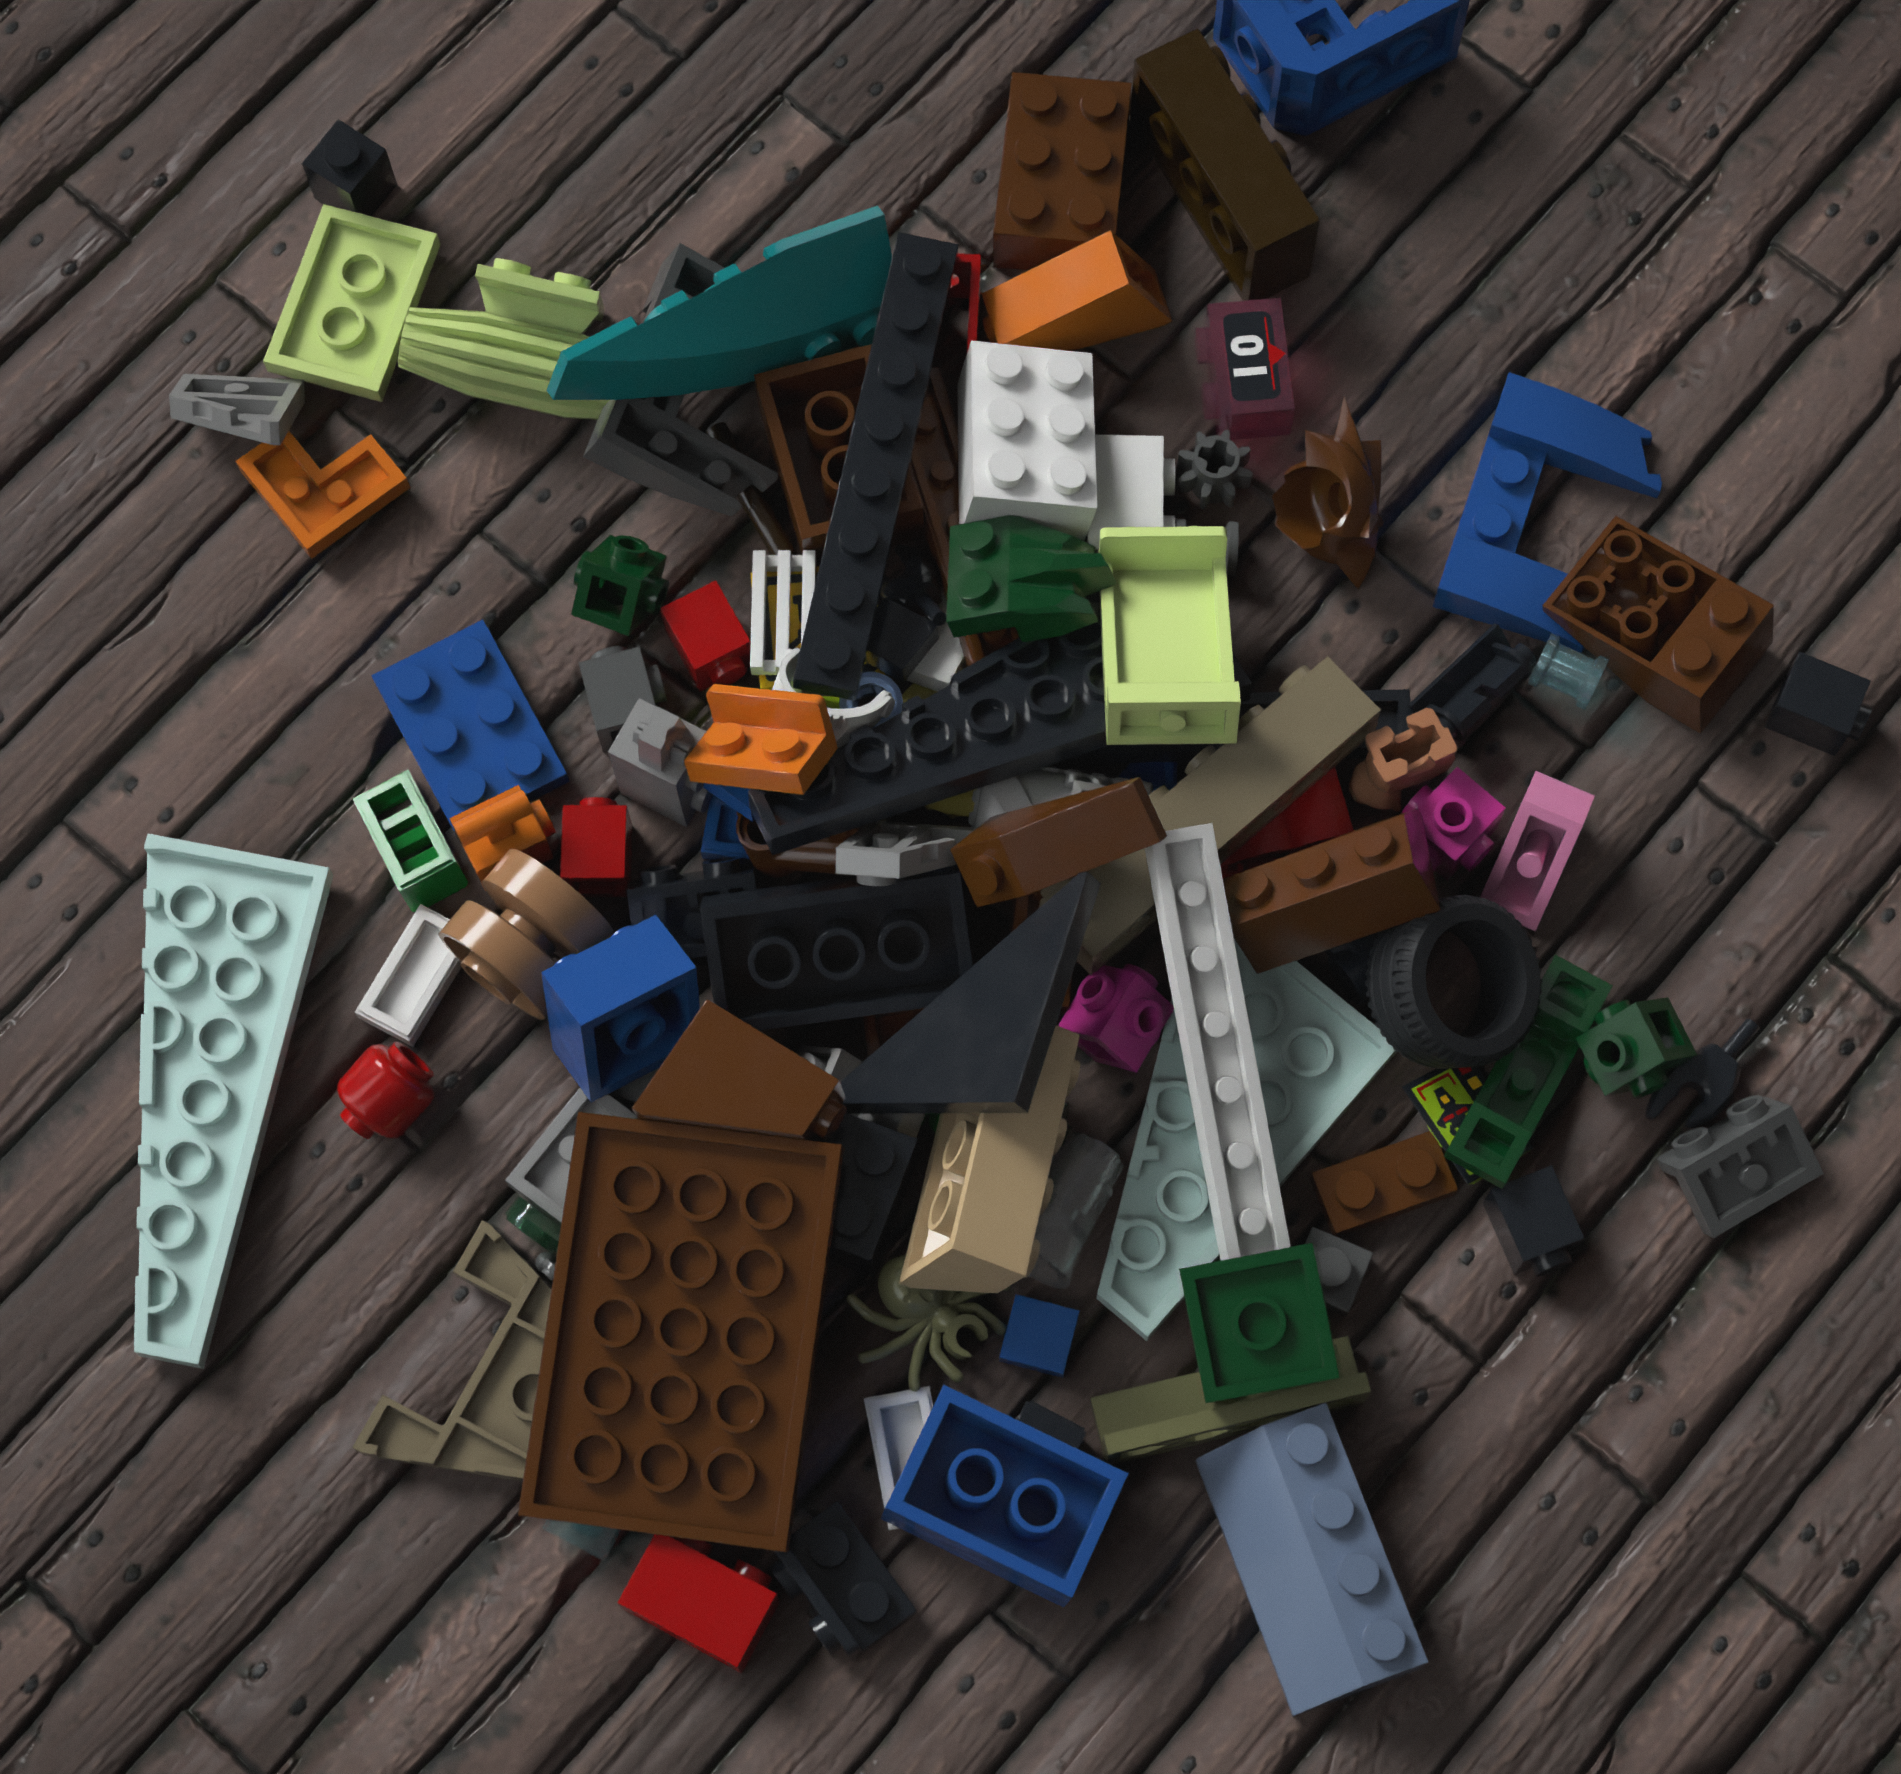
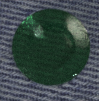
(534, 1223)

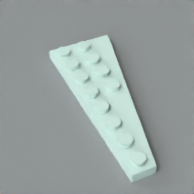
(220, 1005)

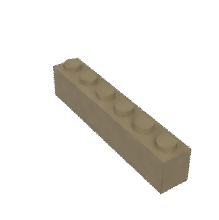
(1236, 789)

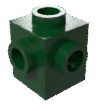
(620, 584)
(1635, 1047)

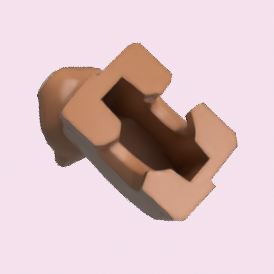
(1402, 760)

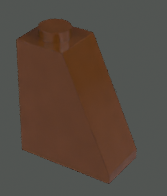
(741, 1082)

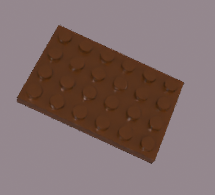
(682, 1331)

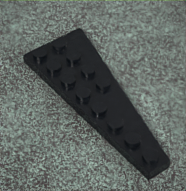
(992, 723)

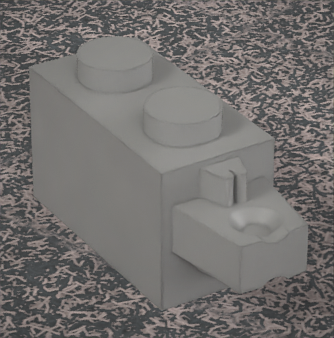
(651, 763)

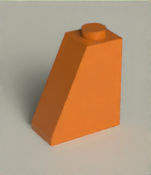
(1078, 299)

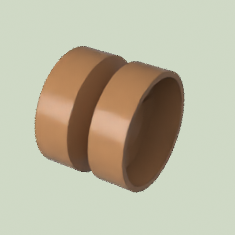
(537, 920)

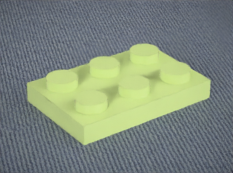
(351, 302)

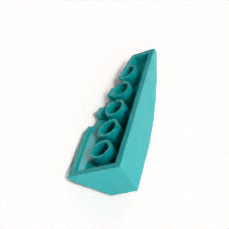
(800, 304)

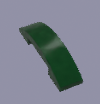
(1527, 1077)

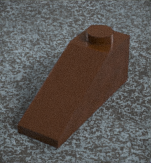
(1056, 841)

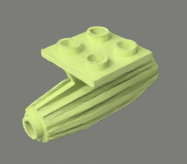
(511, 346)

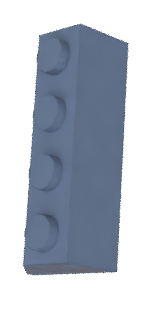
(1310, 1560)

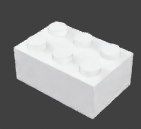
(1027, 436)

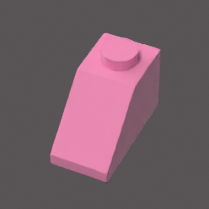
(1537, 848)

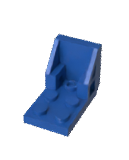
(1317, 84)

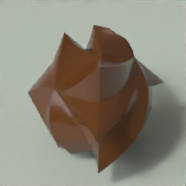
(1334, 498)

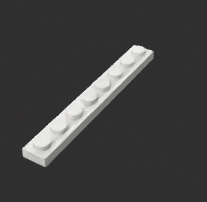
(1216, 1043)

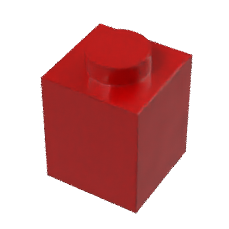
(708, 636)
(597, 847)

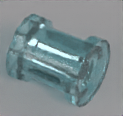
(1568, 671)

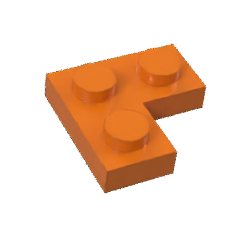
(324, 502)

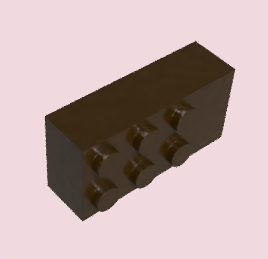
(1223, 166)

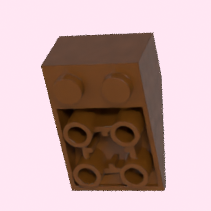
(1663, 622)

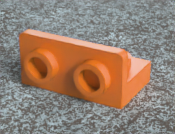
(763, 740)

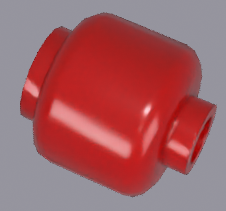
(385, 1091)

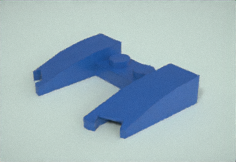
(1532, 429)

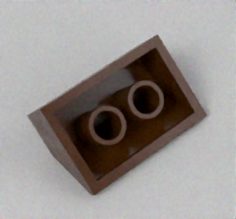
(1332, 892)

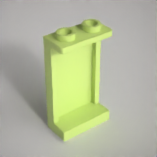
(1167, 637)

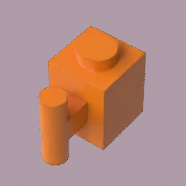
(503, 824)

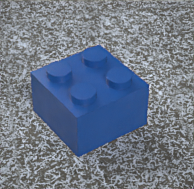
(620, 1006)

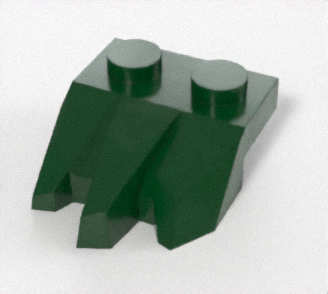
(1021, 577)

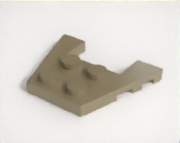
(495, 1411)

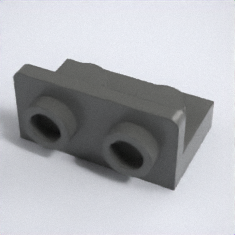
(1741, 1162)

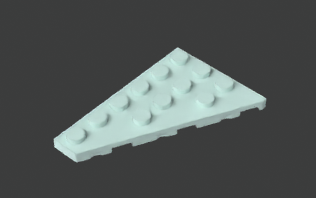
(1311, 1068)

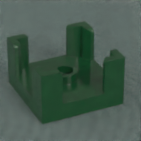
(1260, 1323)

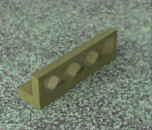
(1175, 1414)

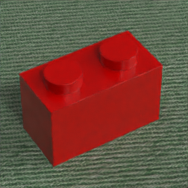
(701, 1599)

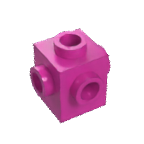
(1457, 822)
(1118, 1016)

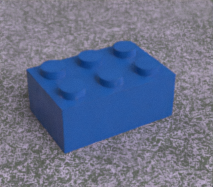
(1004, 1496)

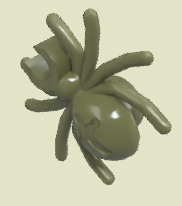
(927, 1314)

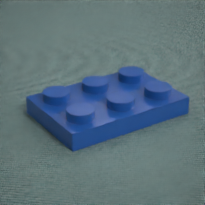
(469, 722)

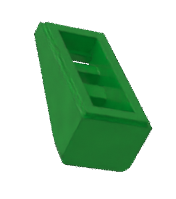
(428, 875)

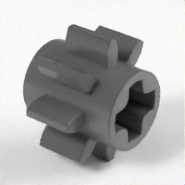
(1214, 452)

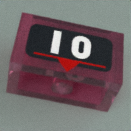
(1247, 369)

